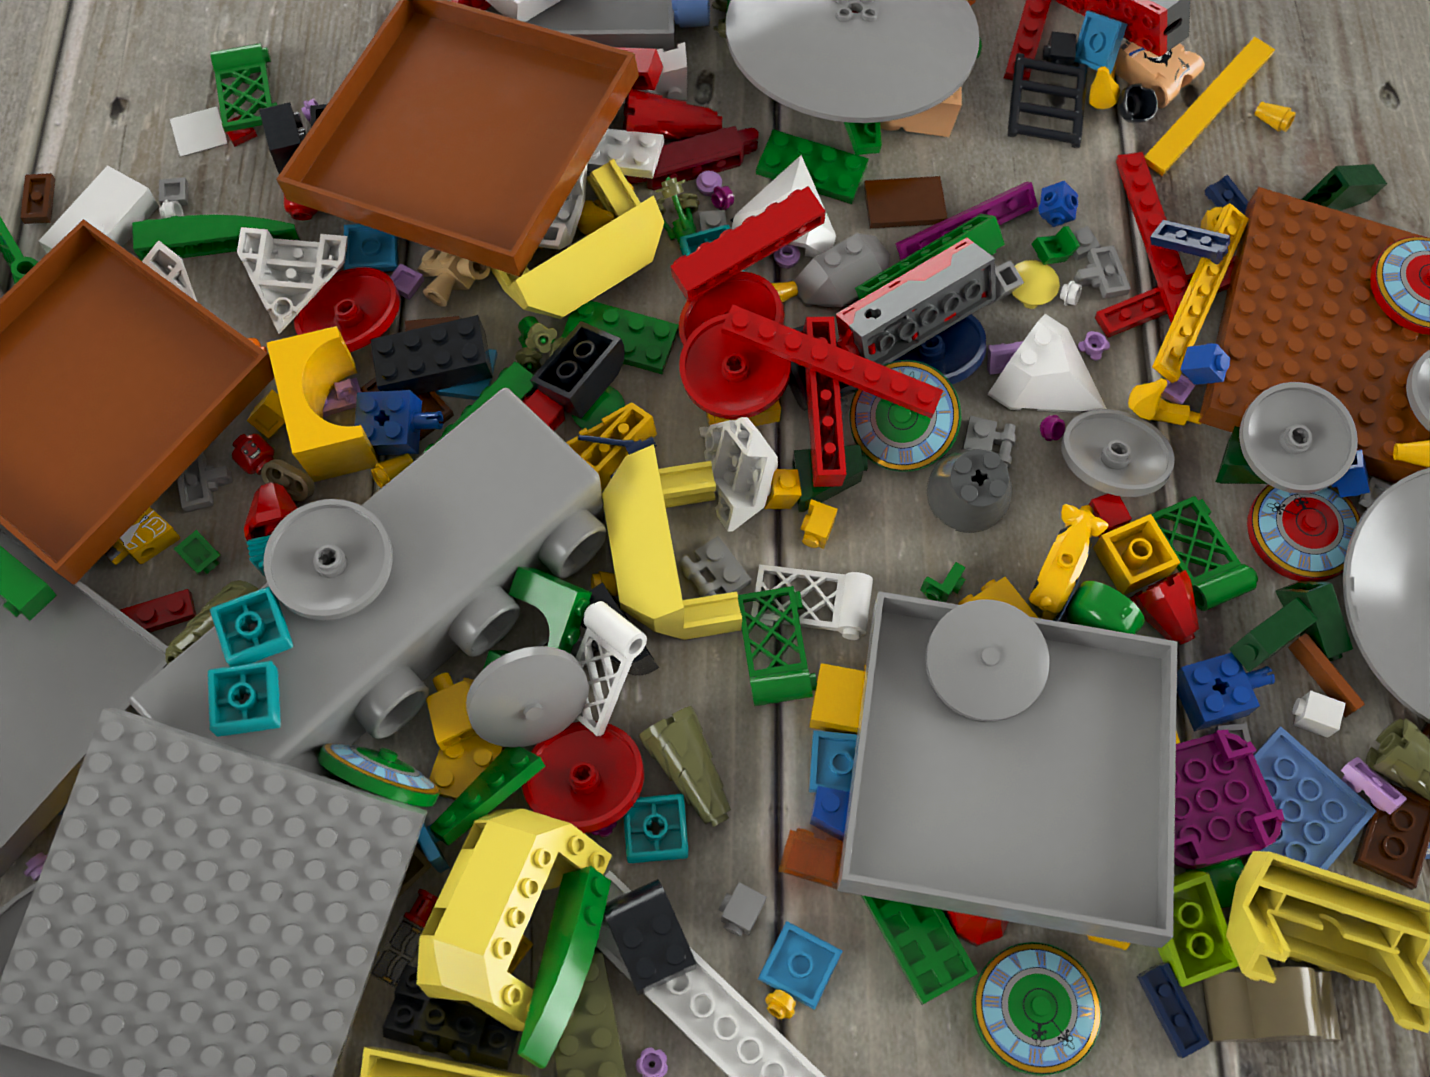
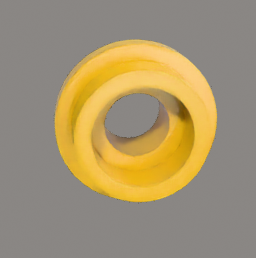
(780, 1004)

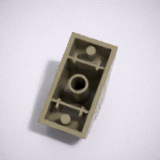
(1291, 1010)

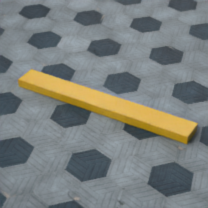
(1208, 106)
(1198, 298)

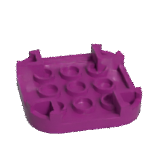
(1221, 802)

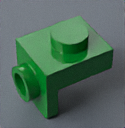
(1056, 247)
(198, 553)
(941, 592)

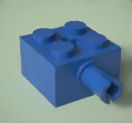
(394, 420)
(1219, 690)

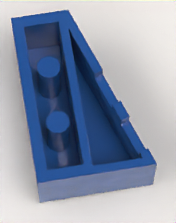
(830, 811)

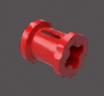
(422, 908)

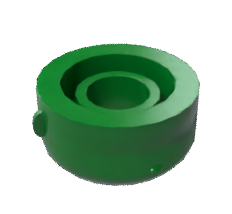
(1103, 608)

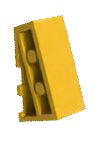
(624, 424)

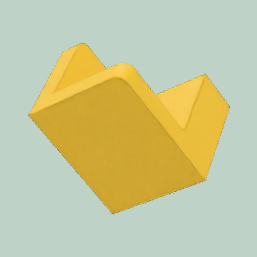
(267, 415)

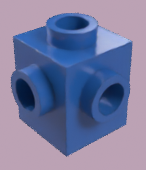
(1058, 204)

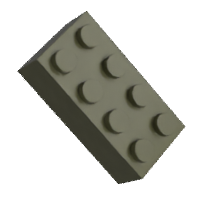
(591, 1037)

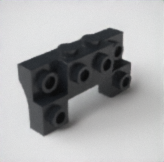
(447, 1026)

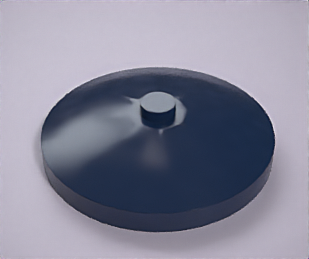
(954, 351)

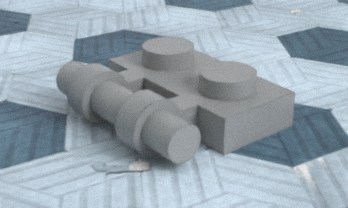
(982, 435)
(721, 566)

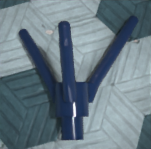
(630, 445)

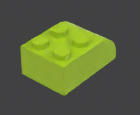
(1199, 931)

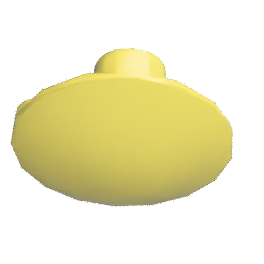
(1039, 285)

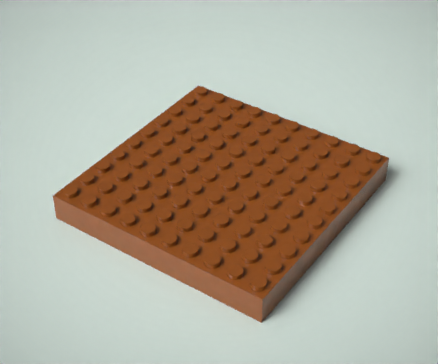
(461, 131)
(1309, 315)
(107, 395)

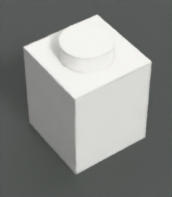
(1318, 714)

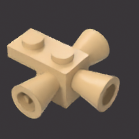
(452, 274)

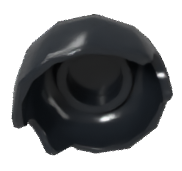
(1137, 103)

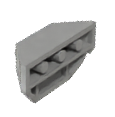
(835, 273)

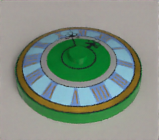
(901, 437)
(379, 773)
(1036, 1009)

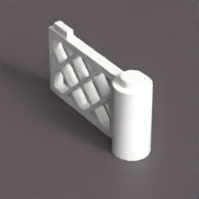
(850, 605)
(614, 638)

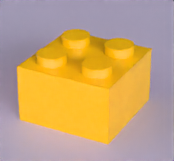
(1136, 554)

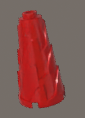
(666, 116)

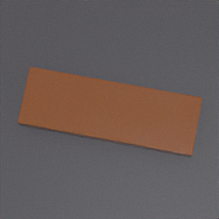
(1325, 673)

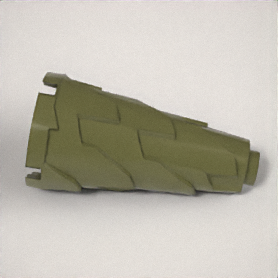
(203, 621)
(1403, 756)
(687, 761)

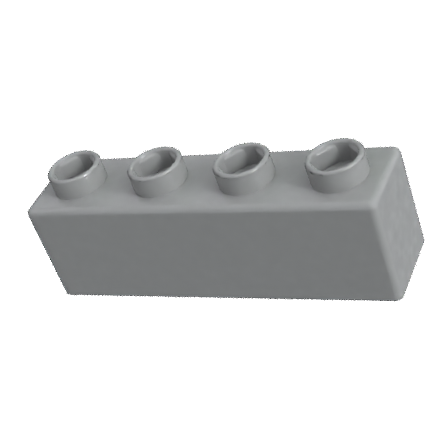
(458, 527)

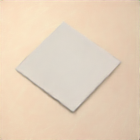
(198, 131)

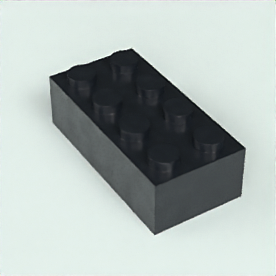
(432, 357)

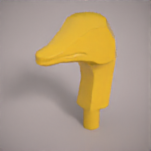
(1104, 90)
(594, 216)
(1147, 404)

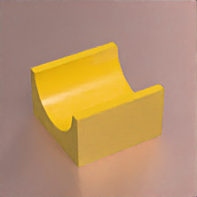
(304, 377)

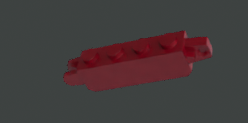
(701, 153)

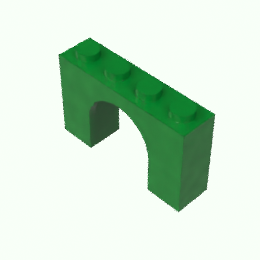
(558, 601)

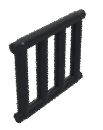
(1017, 106)

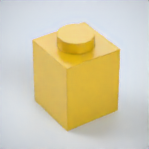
(784, 489)

